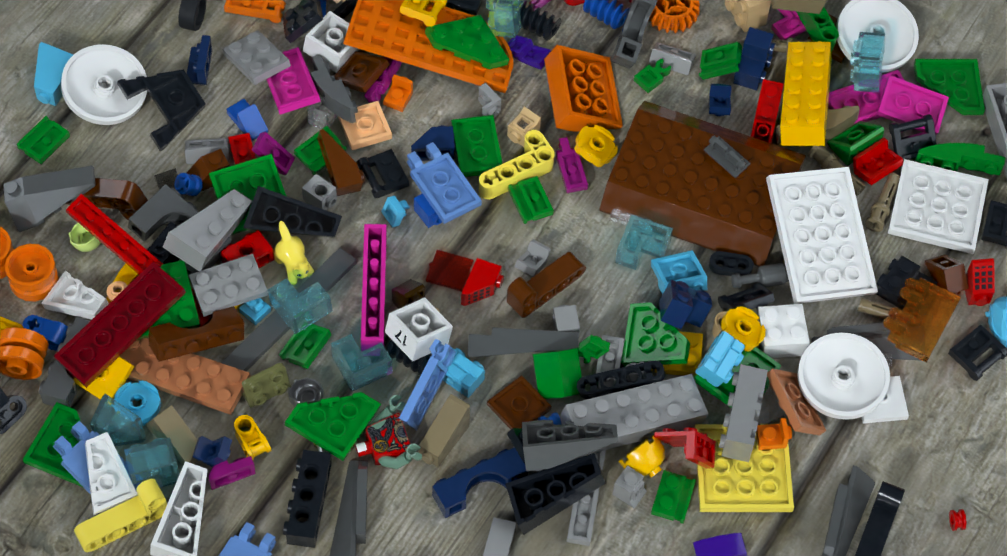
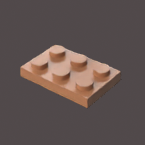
(799, 412)

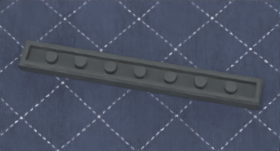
(274, 326)

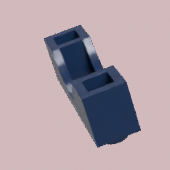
(452, 492)

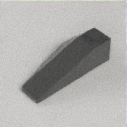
(39, 195)
(553, 444)

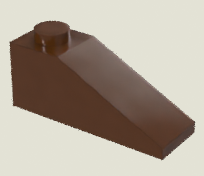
(340, 166)

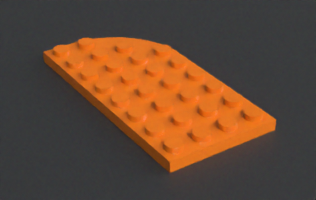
(386, 32)

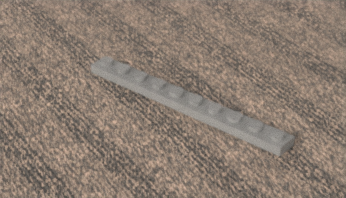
(584, 510)

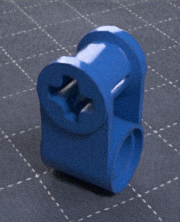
(52, 330)

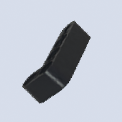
(880, 520)

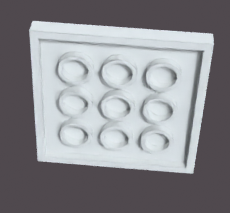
(938, 206)

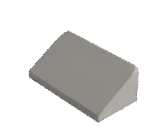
(679, 60)
(196, 148)

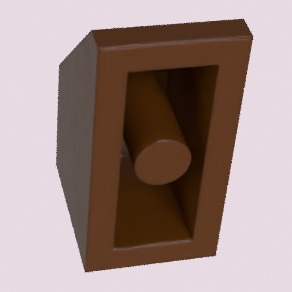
(206, 164)
(948, 273)

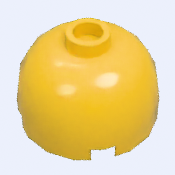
(645, 457)

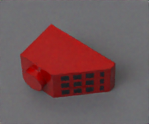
(481, 282)
(980, 282)

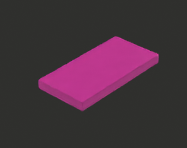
(294, 85)
(867, 101)

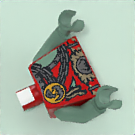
(388, 439)

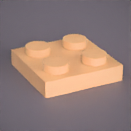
(369, 127)

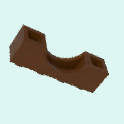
(172, 341)

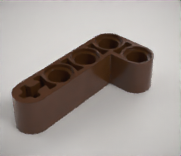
(116, 194)
(530, 295)

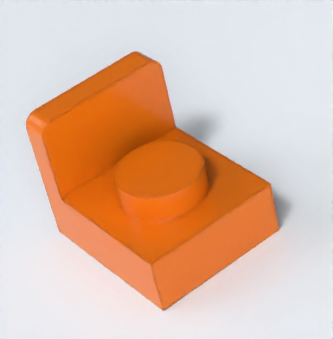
(399, 93)
(773, 435)

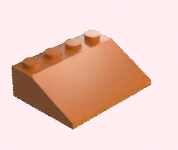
(582, 89)

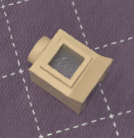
(522, 124)

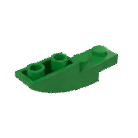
(962, 155)

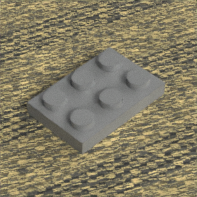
(256, 57)
(228, 284)

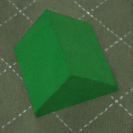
(855, 140)
(557, 373)

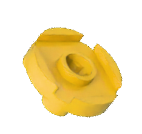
(597, 155)
(753, 333)

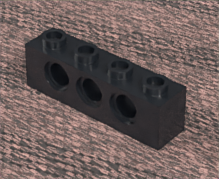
(306, 532)

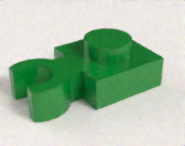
(651, 77)
(592, 347)

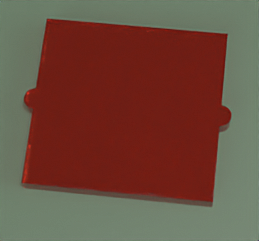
(449, 270)

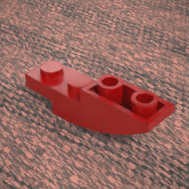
(767, 110)

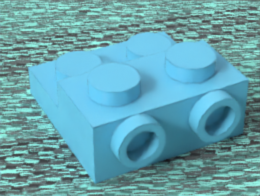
(679, 267)

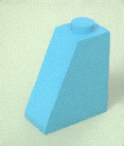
(49, 73)

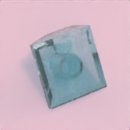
(118, 421)

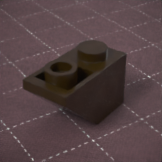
(407, 293)

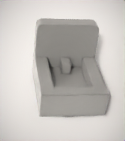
(534, 258)

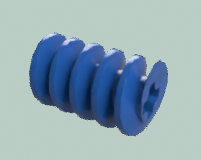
(606, 11)

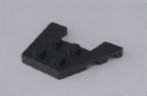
(174, 97)

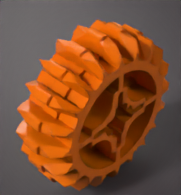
(675, 14)

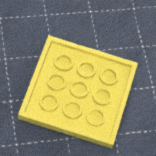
(744, 486)

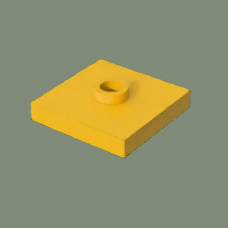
(109, 380)

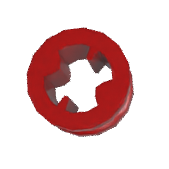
(957, 519)

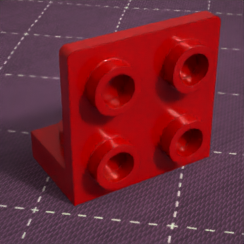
(697, 446)

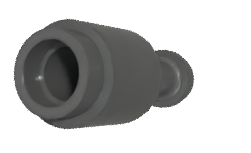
(766, 275)

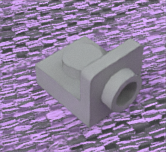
(489, 100)

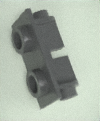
(726, 156)

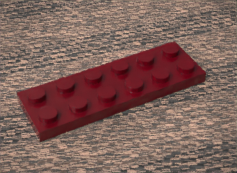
(119, 324)

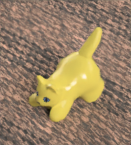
(291, 252)

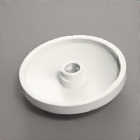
(880, 17)
(92, 87)
(843, 375)

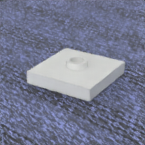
(892, 407)

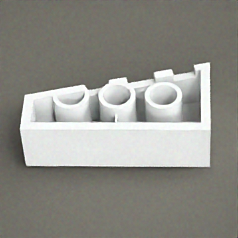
(181, 521)

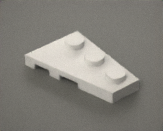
(74, 298)
(107, 475)

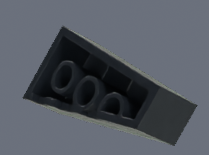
(299, 217)
(553, 490)

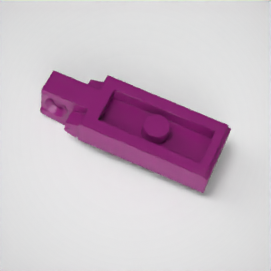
(382, 83)
(570, 167)

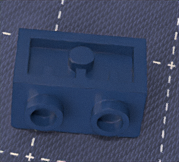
(200, 61)

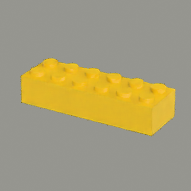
(806, 94)

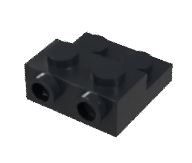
(895, 280)

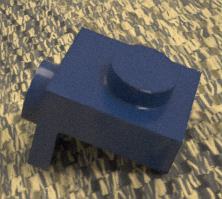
(720, 100)
(211, 451)

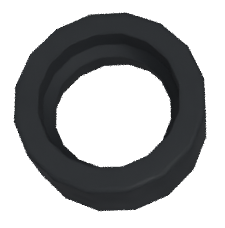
(191, 14)

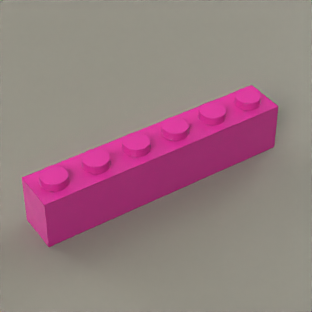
(373, 285)

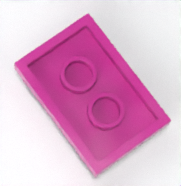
(908, 102)

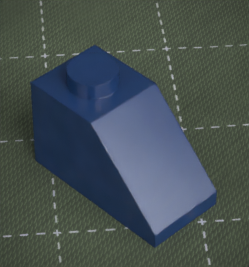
(441, 136)

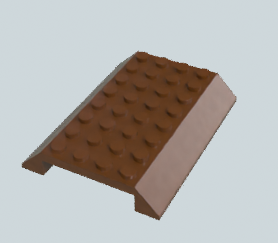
(677, 184)

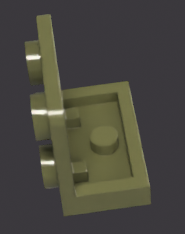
(266, 385)

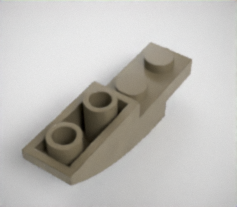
(837, 122)

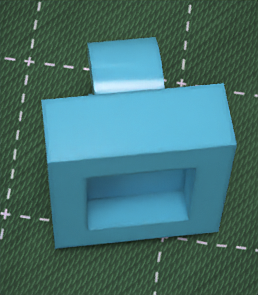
(394, 210)
(255, 310)

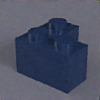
(755, 56)
(683, 305)

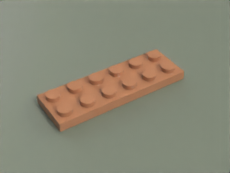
(188, 377)

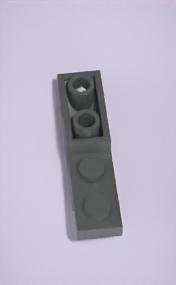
(333, 93)

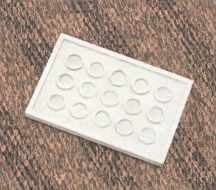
(821, 235)

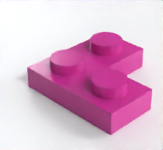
(789, 26)

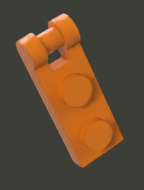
(257, 8)

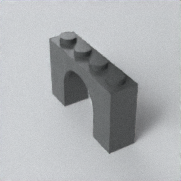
(164, 208)

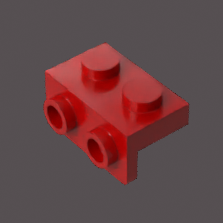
(876, 162)

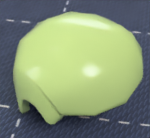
(82, 239)

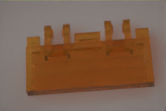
(922, 319)

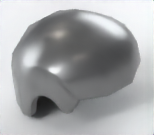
(305, 390)

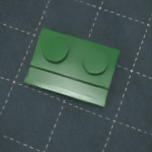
(720, 60)
(43, 140)
(310, 152)
(530, 199)
(305, 345)
(673, 496)

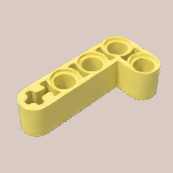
(494, 183)
(123, 518)

